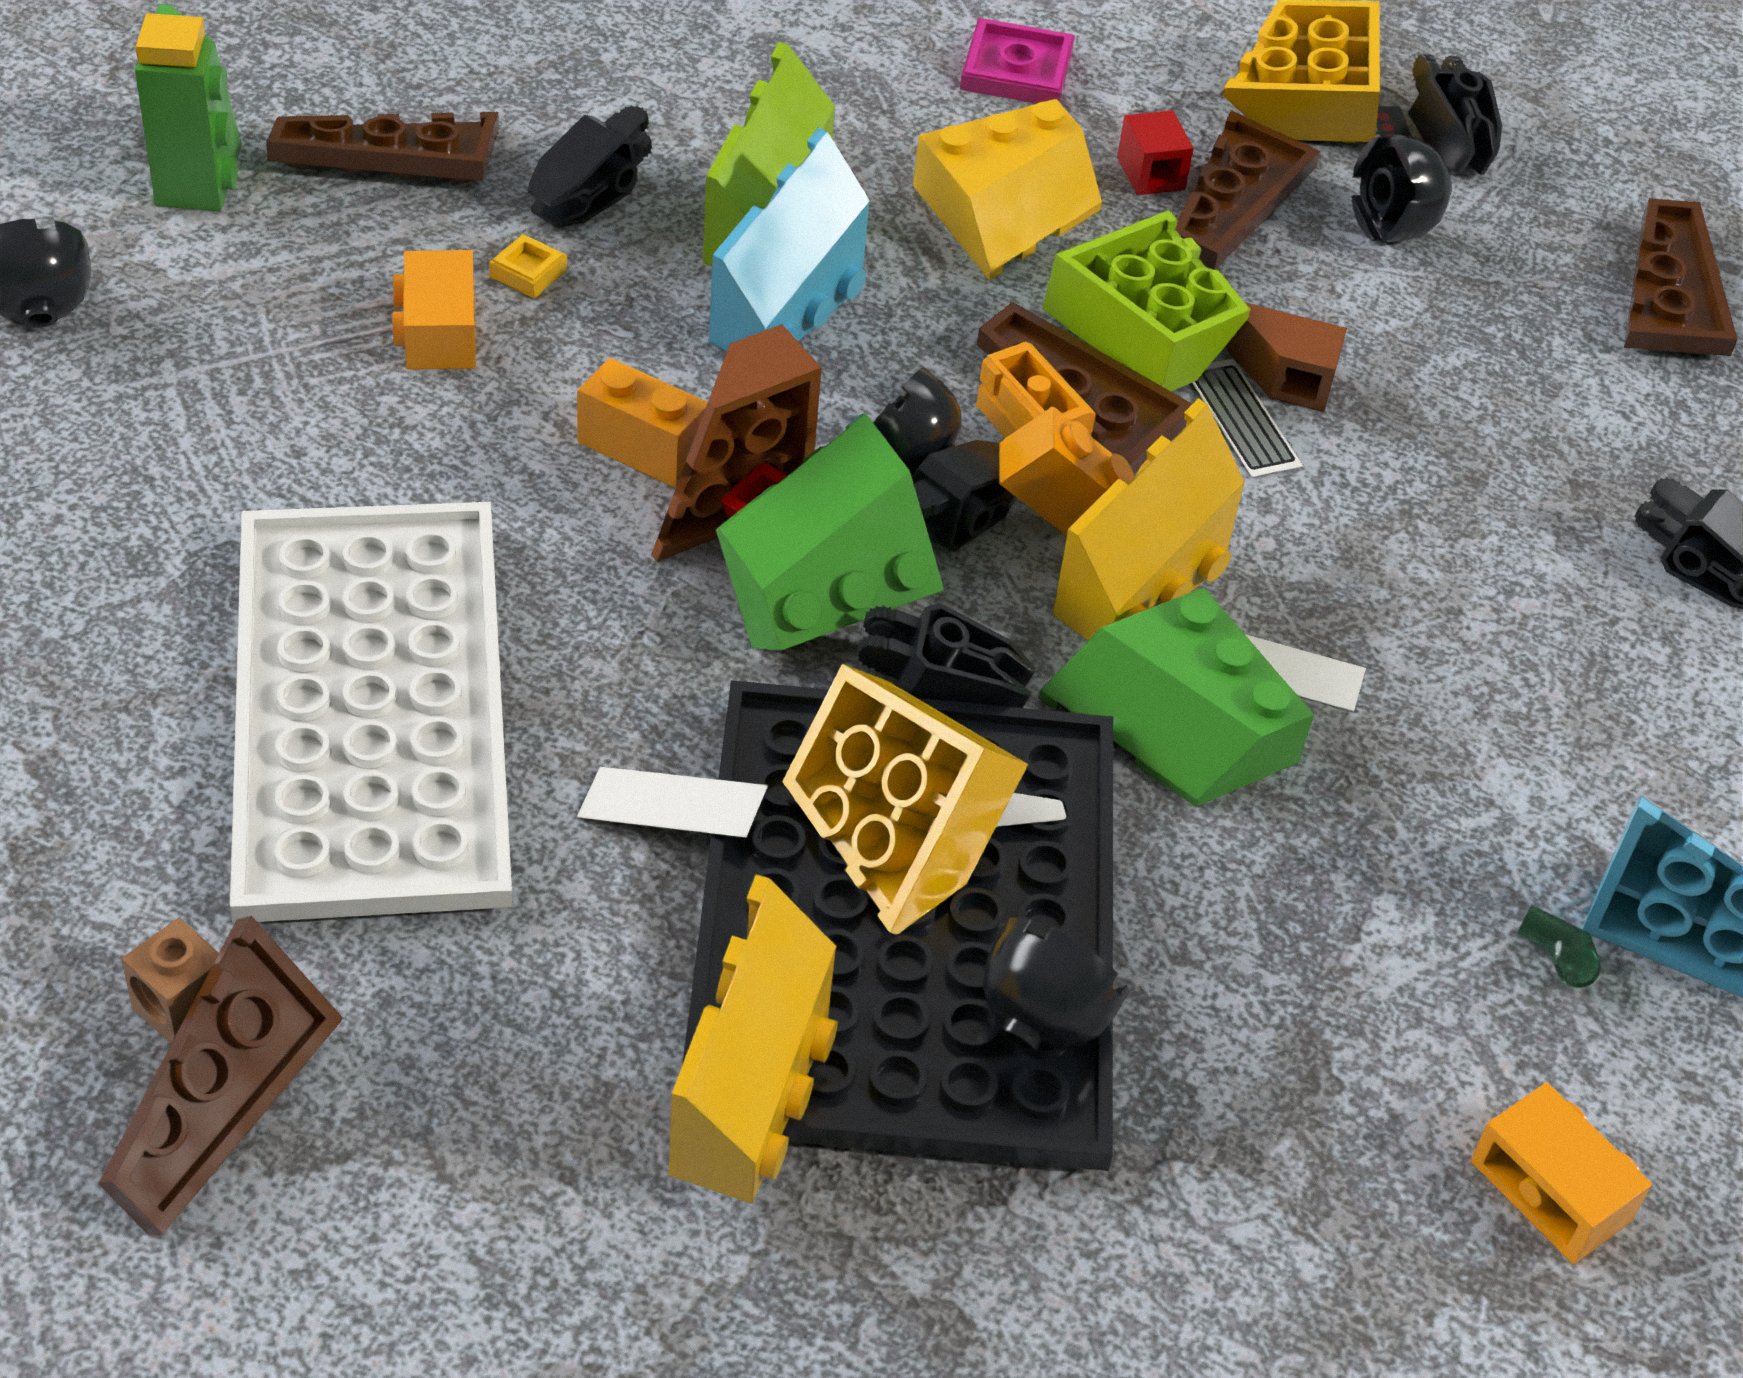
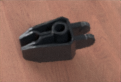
(1456, 113)
(590, 167)
(961, 492)
(1699, 536)
(945, 657)

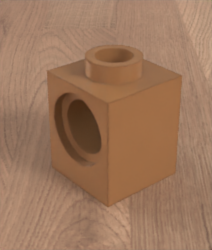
(167, 975)

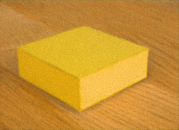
(170, 40)
(528, 266)

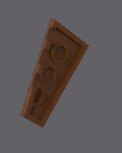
(387, 145)
(1242, 185)
(223, 1071)

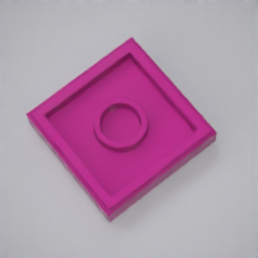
(1017, 61)

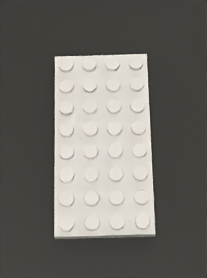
(368, 715)

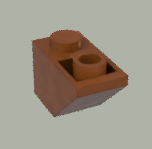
(1289, 355)

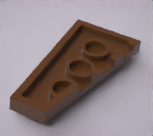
(1677, 285)
(1126, 404)

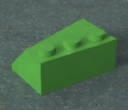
(189, 130)
(830, 542)
(1186, 698)

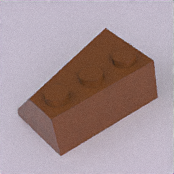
(756, 414)

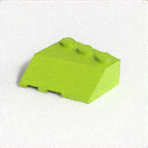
(753, 156)
(1146, 301)

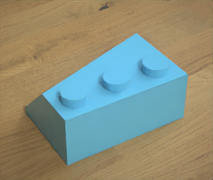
(795, 254)
(1673, 899)

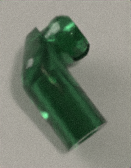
(1568, 946)

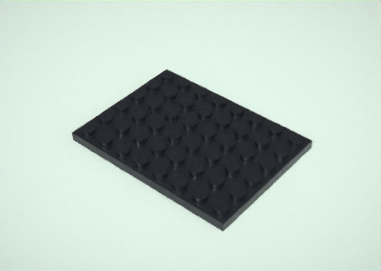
(914, 1036)

